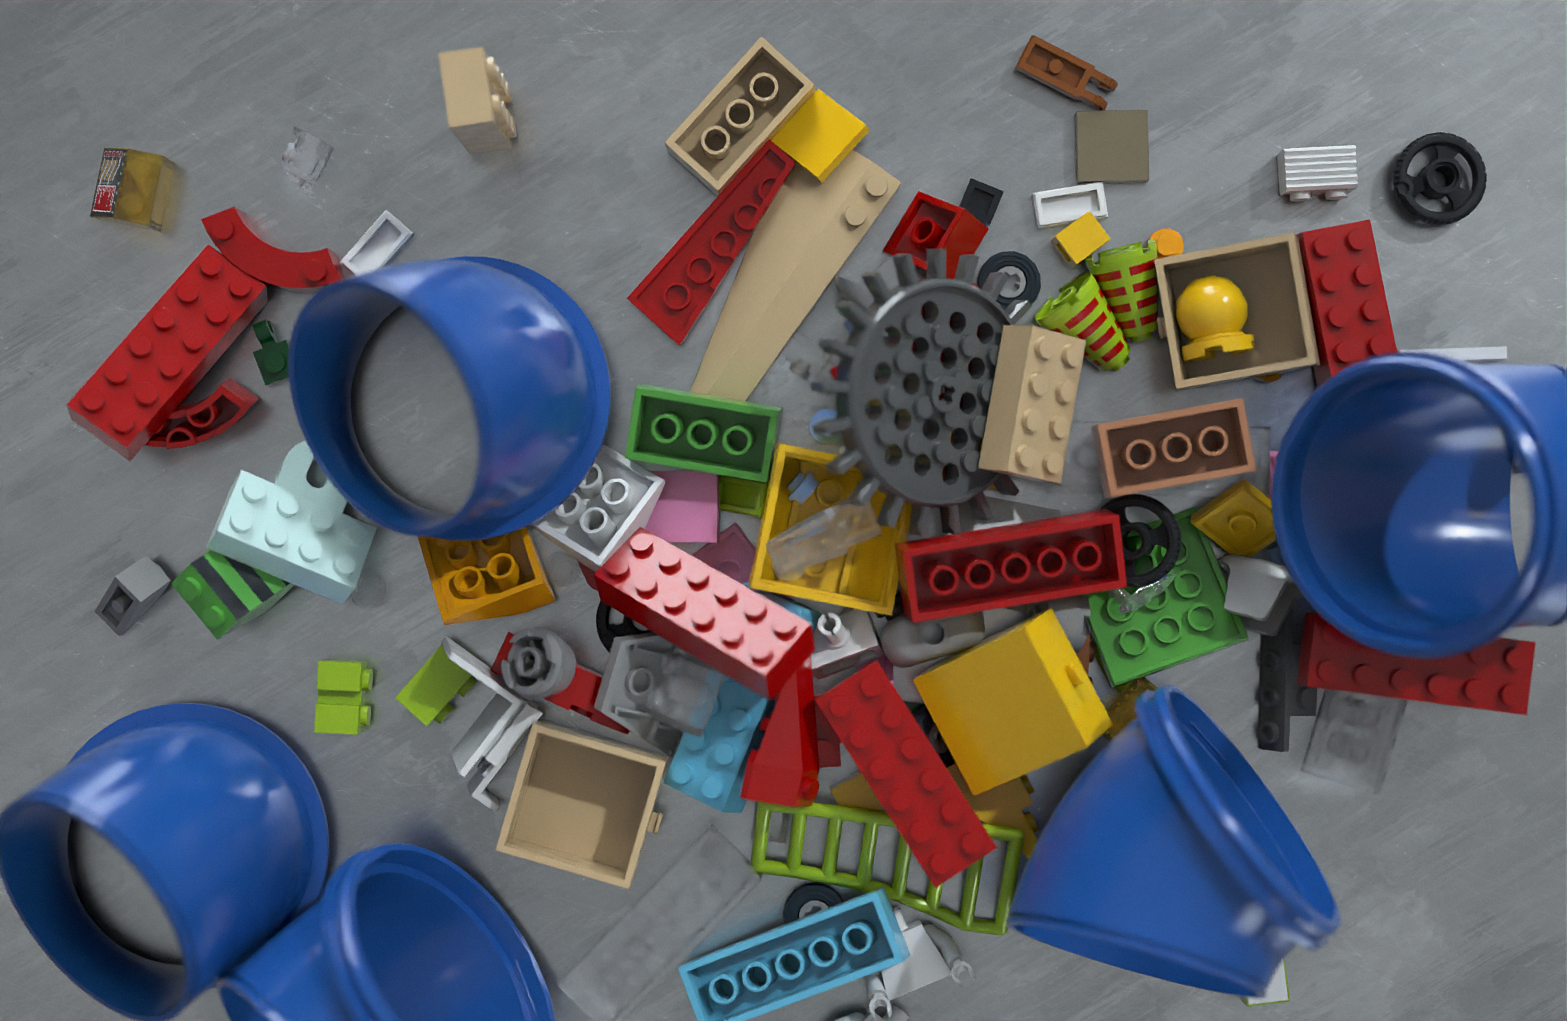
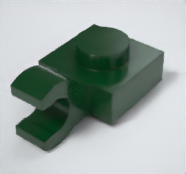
(273, 356)

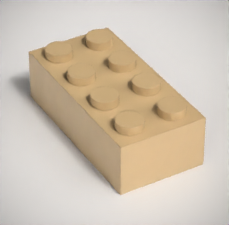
(477, 100)
(740, 116)
(1032, 403)

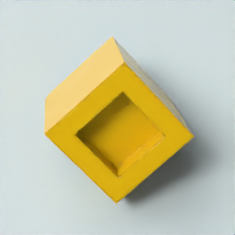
(1080, 239)

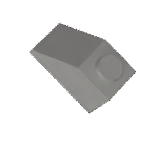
(132, 594)

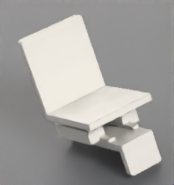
(495, 731)

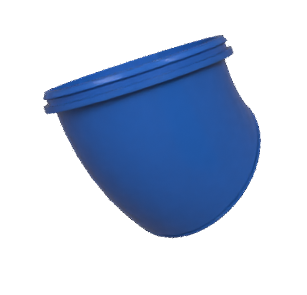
(524, 360)
(1402, 501)
(210, 821)
(1175, 861)
(393, 943)

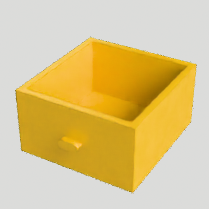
(1013, 702)

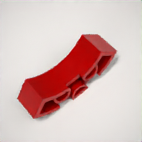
(276, 267)
(205, 418)
(578, 696)

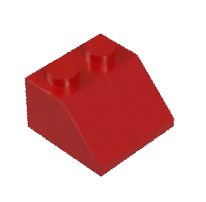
(935, 225)

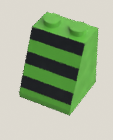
(227, 592)

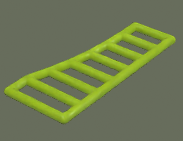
(863, 881)

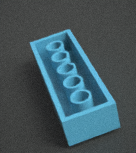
(715, 763)
(796, 960)

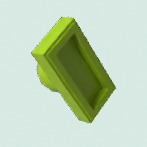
(742, 496)

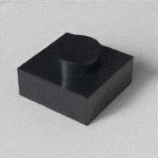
(981, 200)

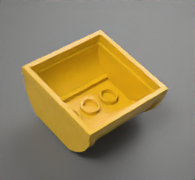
(859, 579)

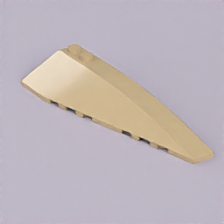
(789, 268)

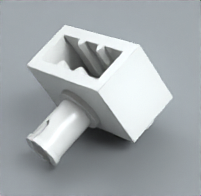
(844, 642)

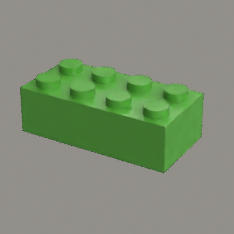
(703, 432)

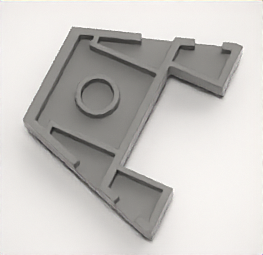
(626, 682)

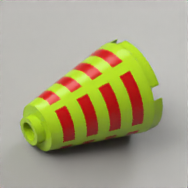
(1130, 286)
(1086, 315)

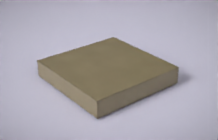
(1112, 146)

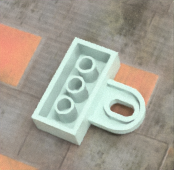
(294, 529)

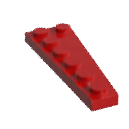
(698, 262)

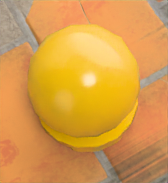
(1212, 317)

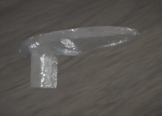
(1141, 596)

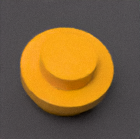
(1168, 243)

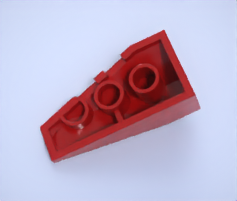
(788, 757)

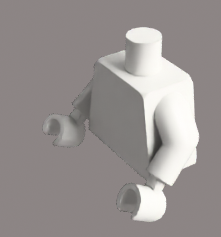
(929, 960)

